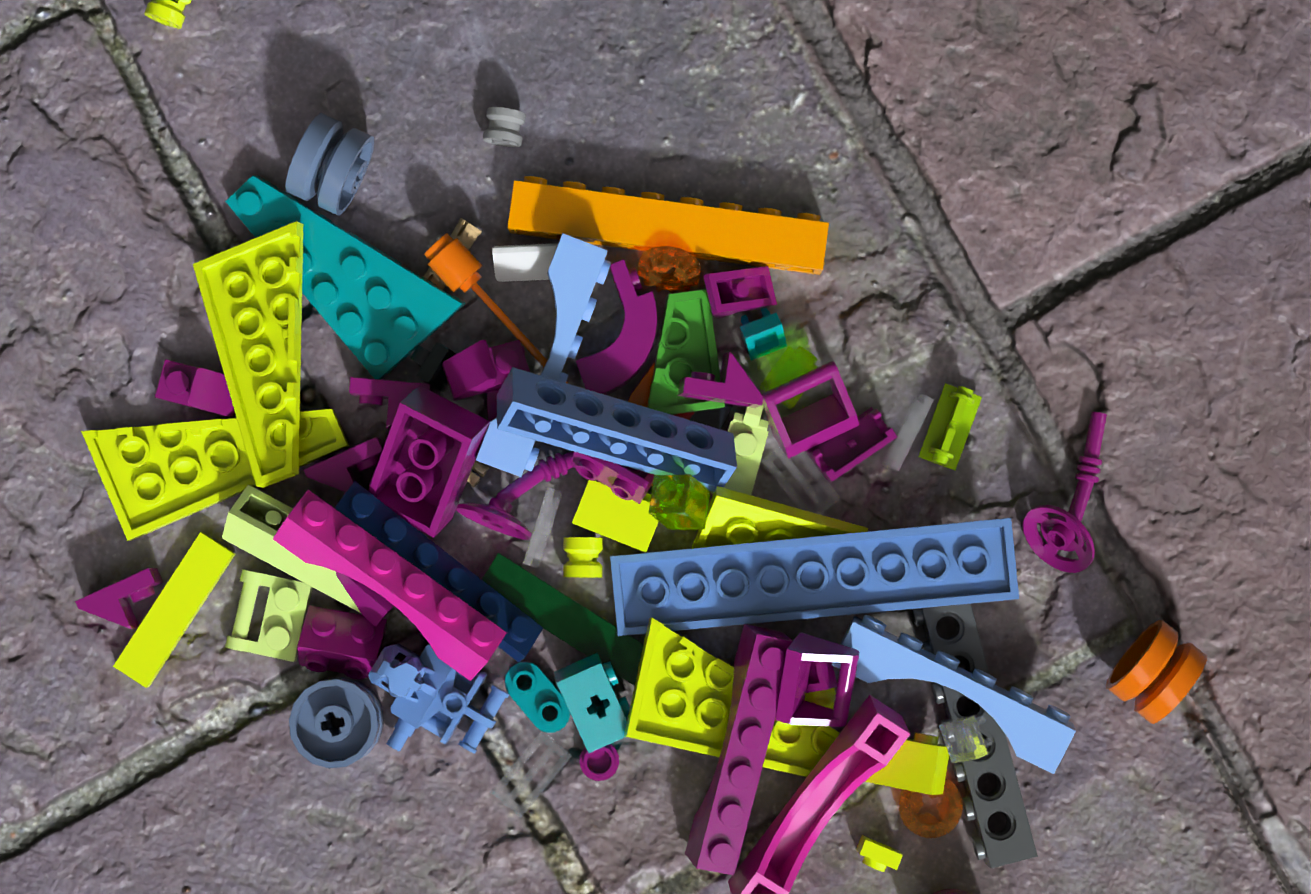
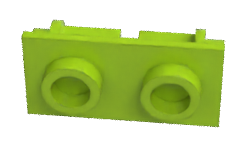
(950, 426)

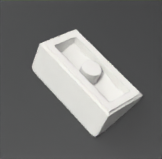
(522, 262)

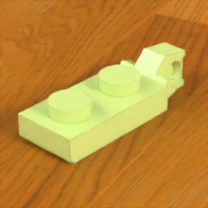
(749, 440)

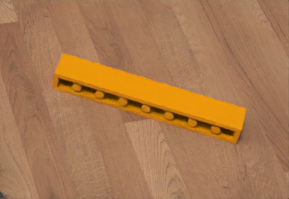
(650, 222)

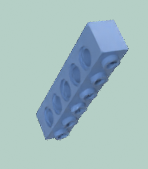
(613, 429)

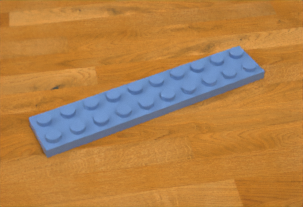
(816, 576)

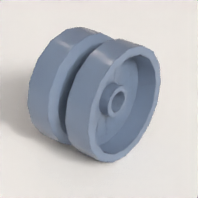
(329, 164)
(313, 727)

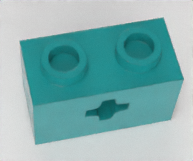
(584, 680)

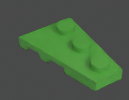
(684, 347)

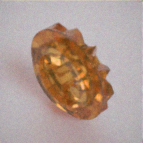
(658, 260)
(925, 824)

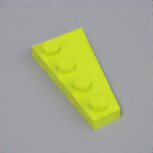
(750, 519)

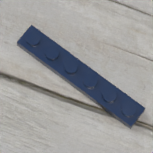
(432, 560)

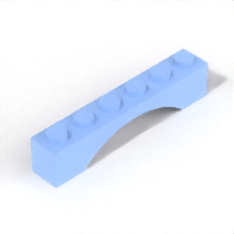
(572, 277)
(1034, 732)

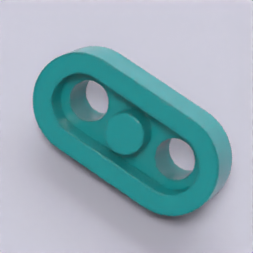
(537, 697)

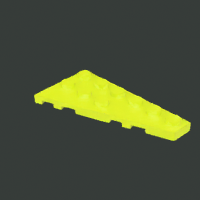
(256, 324)
(188, 466)
(686, 702)

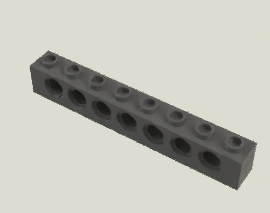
(1015, 839)

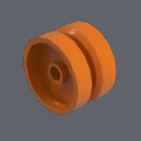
(1156, 672)

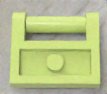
(281, 620)

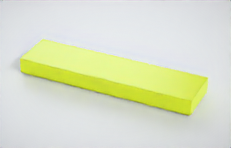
(174, 610)

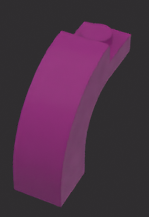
(624, 359)

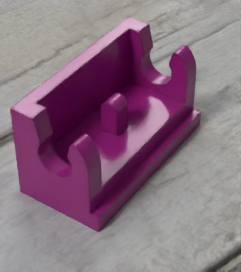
(853, 446)

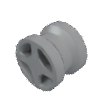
(504, 127)

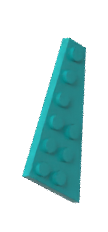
(355, 287)

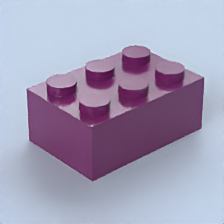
(427, 459)

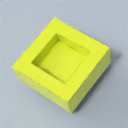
(878, 855)

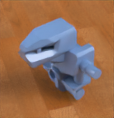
(432, 696)

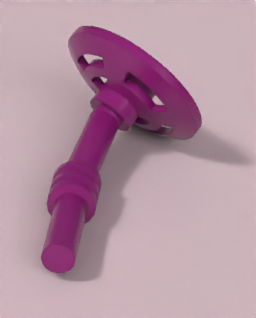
(497, 513)
(1068, 527)

